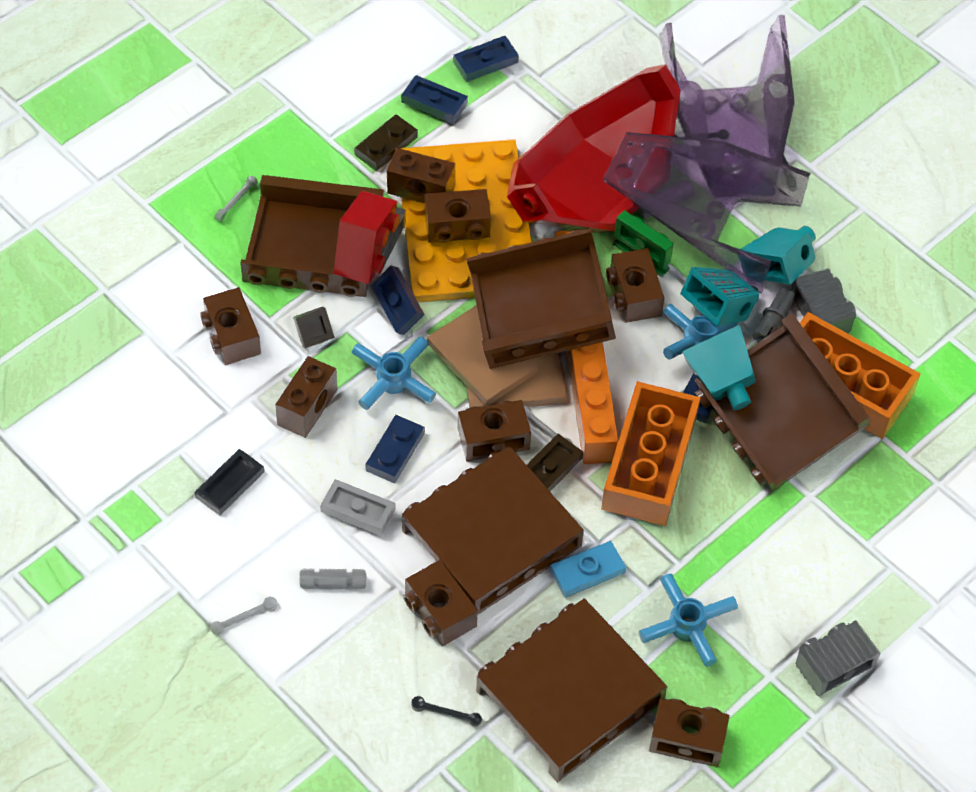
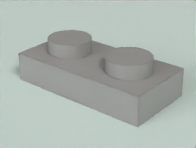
(358, 507)

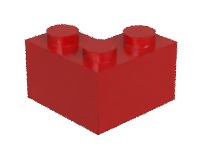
(363, 235)

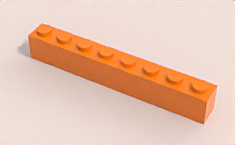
(592, 400)

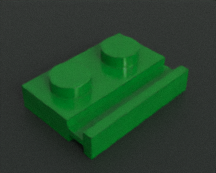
(636, 235)

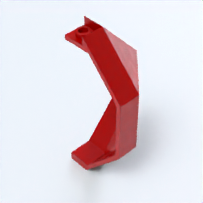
(564, 171)

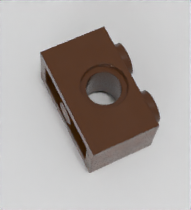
(416, 174)
(457, 215)
(635, 285)
(227, 310)
(306, 396)
(481, 441)
(438, 585)
(701, 747)

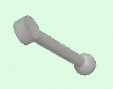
(251, 182)
(540, 424)
(269, 604)

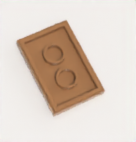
(462, 350)
(542, 389)

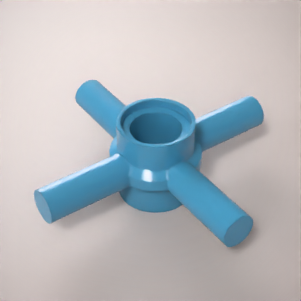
(696, 330)
(393, 382)
(688, 630)

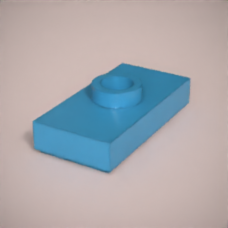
(587, 569)

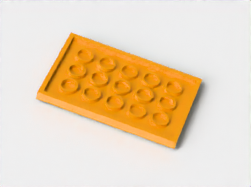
(441, 268)

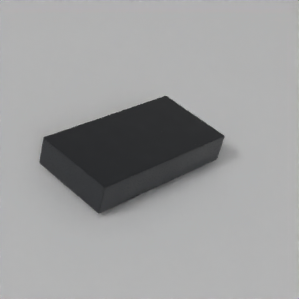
(229, 482)

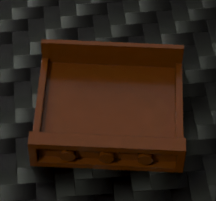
(298, 235)
(540, 298)
(795, 407)
(494, 528)
(572, 687)

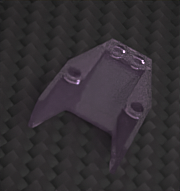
(743, 116)
(695, 186)

